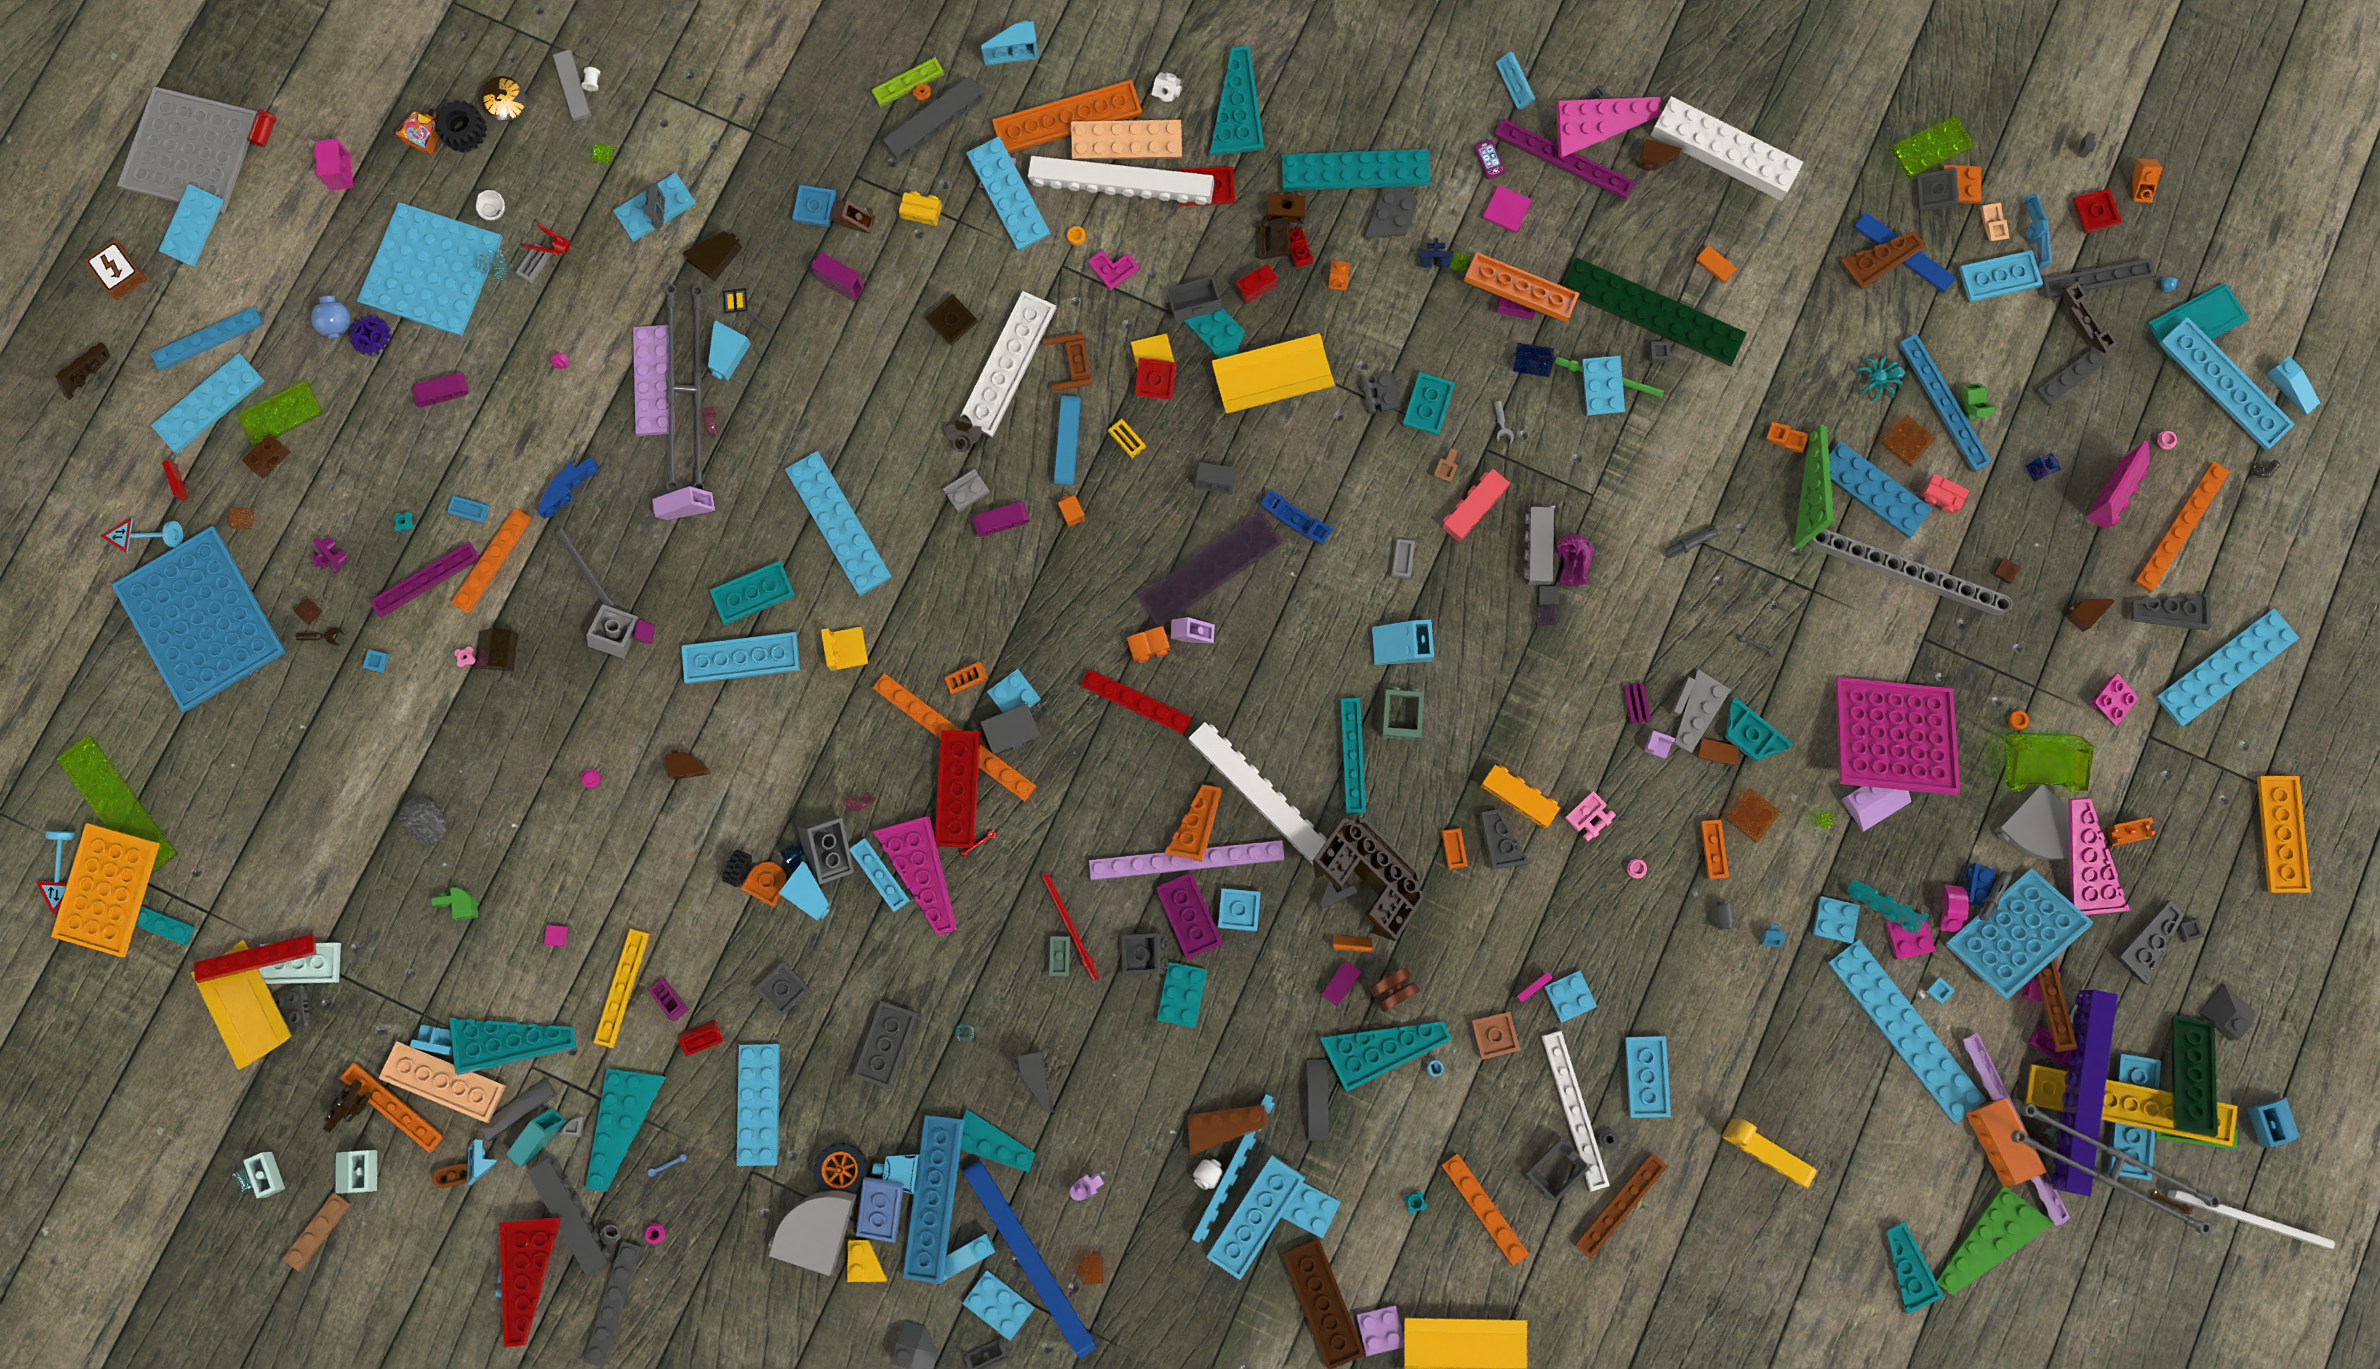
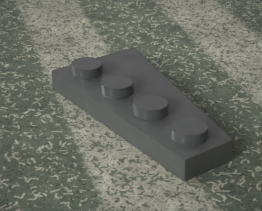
(2183, 612)
(2148, 944)

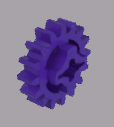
(362, 335)

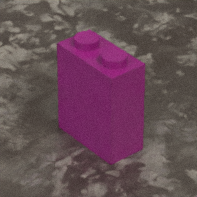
(837, 276)

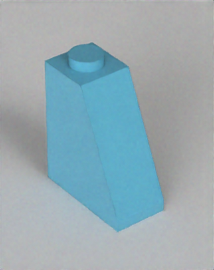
(726, 350)
(805, 892)

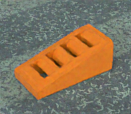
(971, 668)

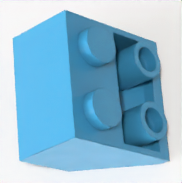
(2273, 1123)

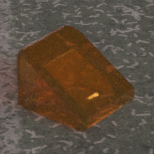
(240, 518)

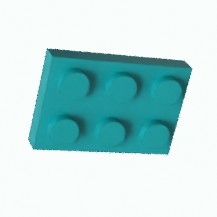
(1428, 404)
(1182, 995)

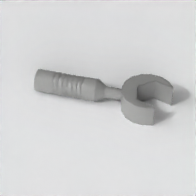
(1501, 420)

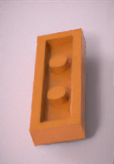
(1714, 849)

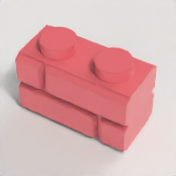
(1944, 494)

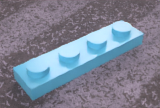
(879, 875)

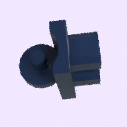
(1444, 256)

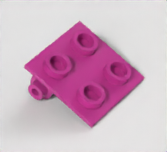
(2114, 699)

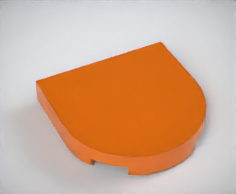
(765, 882)

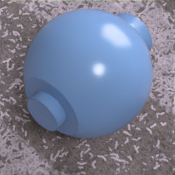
(330, 317)

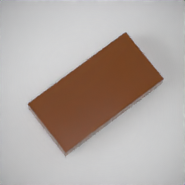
(1718, 752)

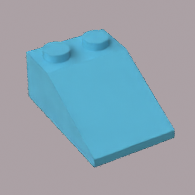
(1012, 45)

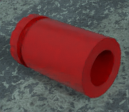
(261, 128)

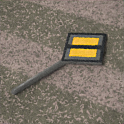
(736, 301)

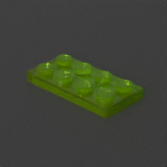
(1932, 147)
(280, 413)

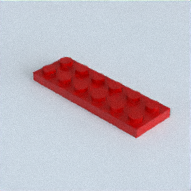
(957, 788)

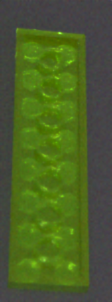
(112, 797)

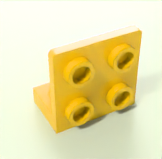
(844, 648)

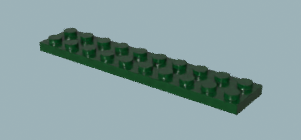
(1655, 312)

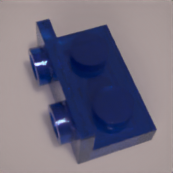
(1533, 359)

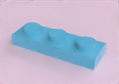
(1515, 80)

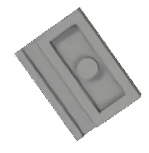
(966, 490)

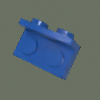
(1978, 883)

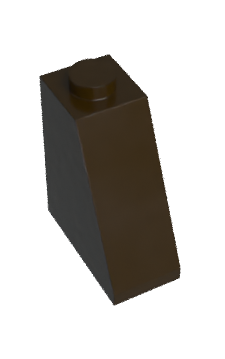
(714, 254)

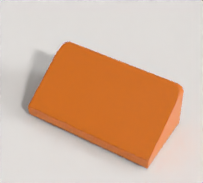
(1352, 943)

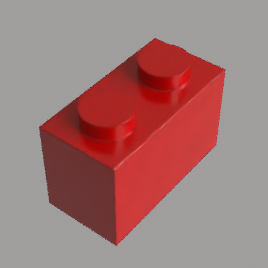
(1256, 283)

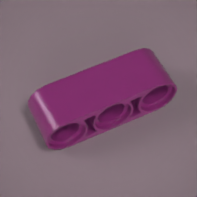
(440, 390)
(1000, 519)

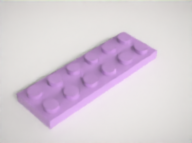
(650, 379)

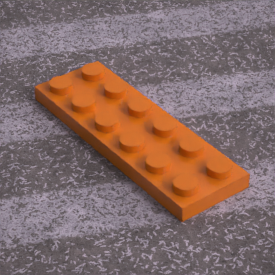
(1521, 287)

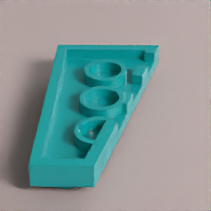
(1887, 906)
(1912, 1272)

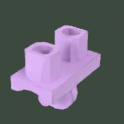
(1085, 1187)

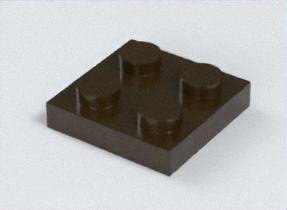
(951, 320)

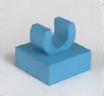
(1773, 936)

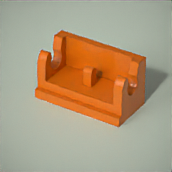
(2130, 831)

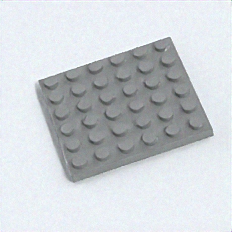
(187, 143)

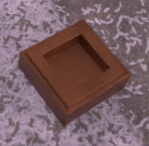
(2006, 570)

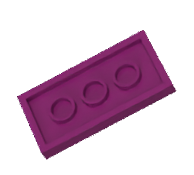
(1189, 916)

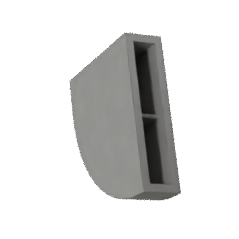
(2038, 826)
(814, 1231)

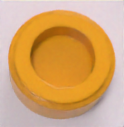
(1076, 235)

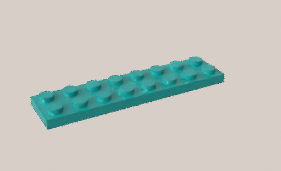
(1356, 170)

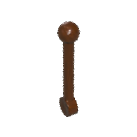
(2156, 1195)

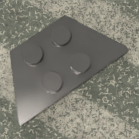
(1392, 213)

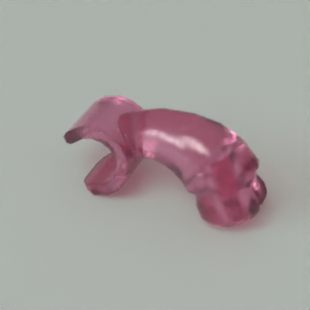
(711, 425)
(857, 806)

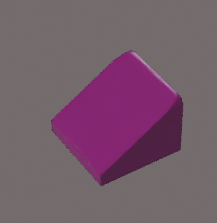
(644, 632)

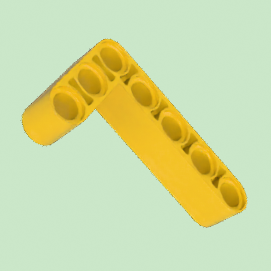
(1744, 1136)

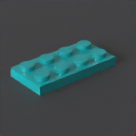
(752, 593)

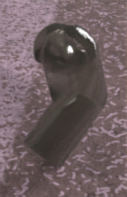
(2266, 472)

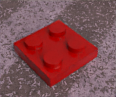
(2096, 210)
(1155, 378)

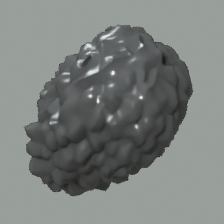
(423, 820)

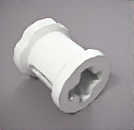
(591, 78)

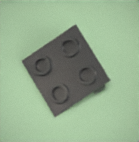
(292, 1006)

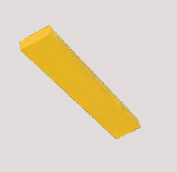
(621, 988)

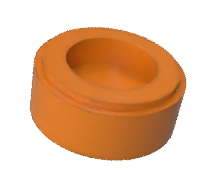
(2018, 720)

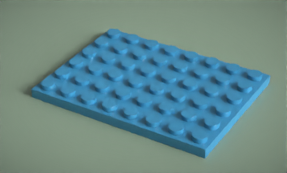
(198, 619)

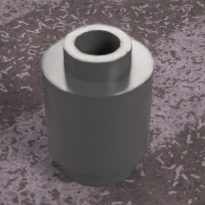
(1724, 915)

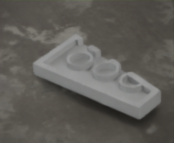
(1699, 710)

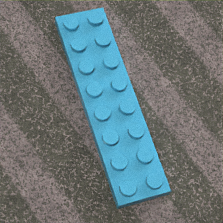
(2226, 384)
(838, 523)
(2227, 667)

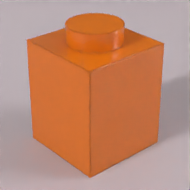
(1071, 510)

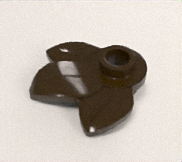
(963, 430)

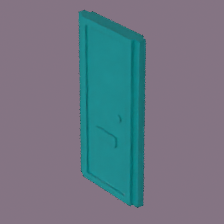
(2211, 312)

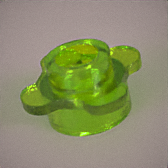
(1459, 266)
(1826, 820)

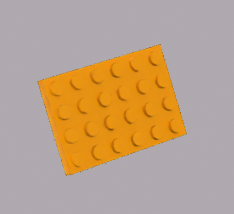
(105, 890)

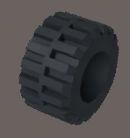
(454, 114)

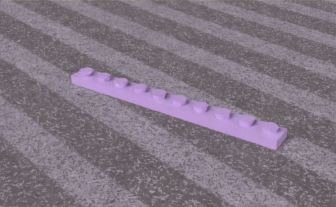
(1162, 863)
(1996, 1089)

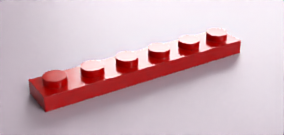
(1136, 702)
(255, 958)

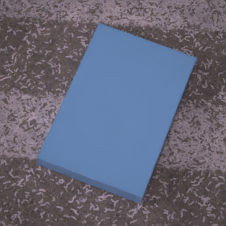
(879, 1209)

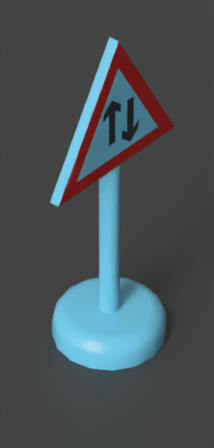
(121, 534)
(54, 891)

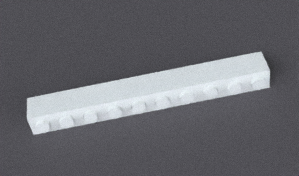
(1121, 180)
(1258, 791)

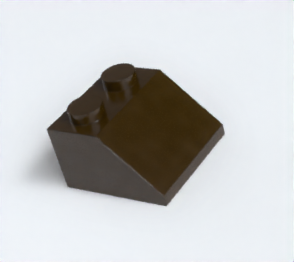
(496, 649)

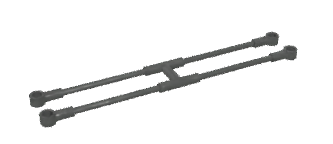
(672, 387)
(2120, 1159)

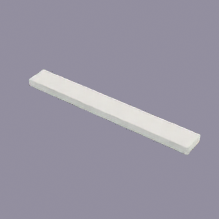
(1575, 1109)
(2253, 1220)

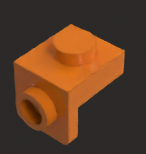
(1339, 275)

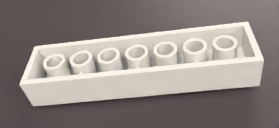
(1727, 148)

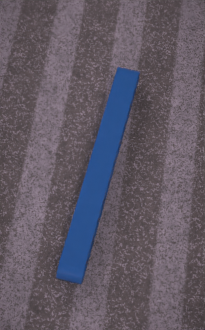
(1030, 1259)

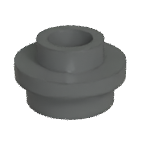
(1602, 1139)
(612, 1231)

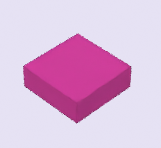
(555, 935)

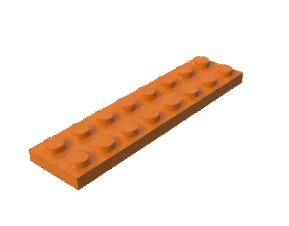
(1054, 119)

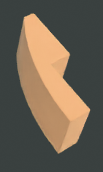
(1993, 222)

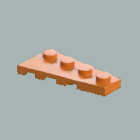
(1196, 826)

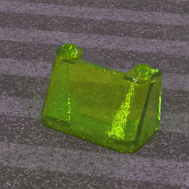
(2048, 760)

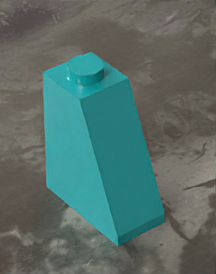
(535, 1137)

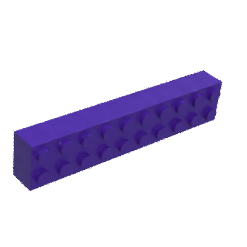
(2085, 1089)

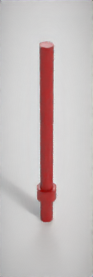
(1087, 961)

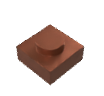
(307, 611)

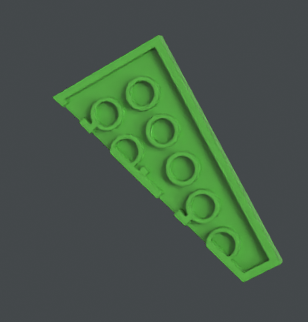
(1816, 494)
(1997, 1233)

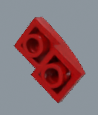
(1299, 249)

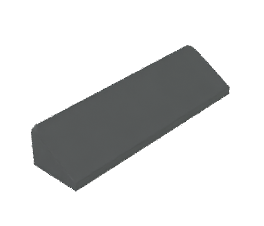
(518, 1110)

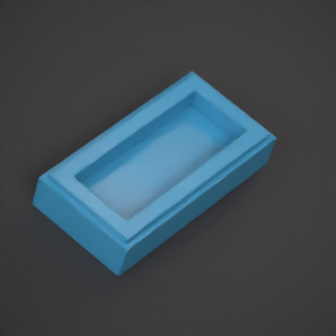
(468, 509)

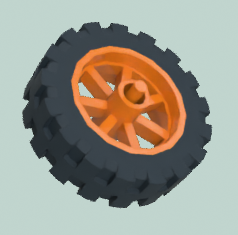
(831, 1151)

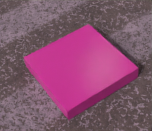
(1507, 209)

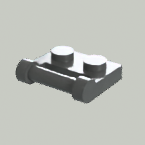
(655, 206)

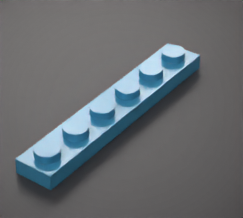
(207, 338)

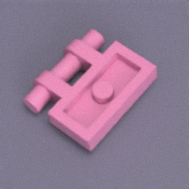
(1586, 811)

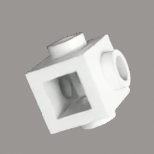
(1166, 87)

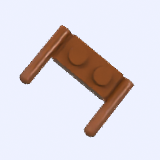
(1077, 360)

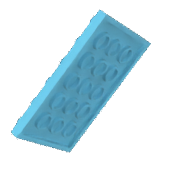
(2021, 935)

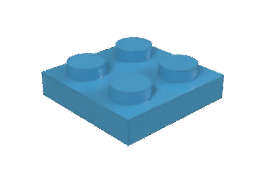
(814, 205)

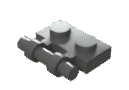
(1385, 390)

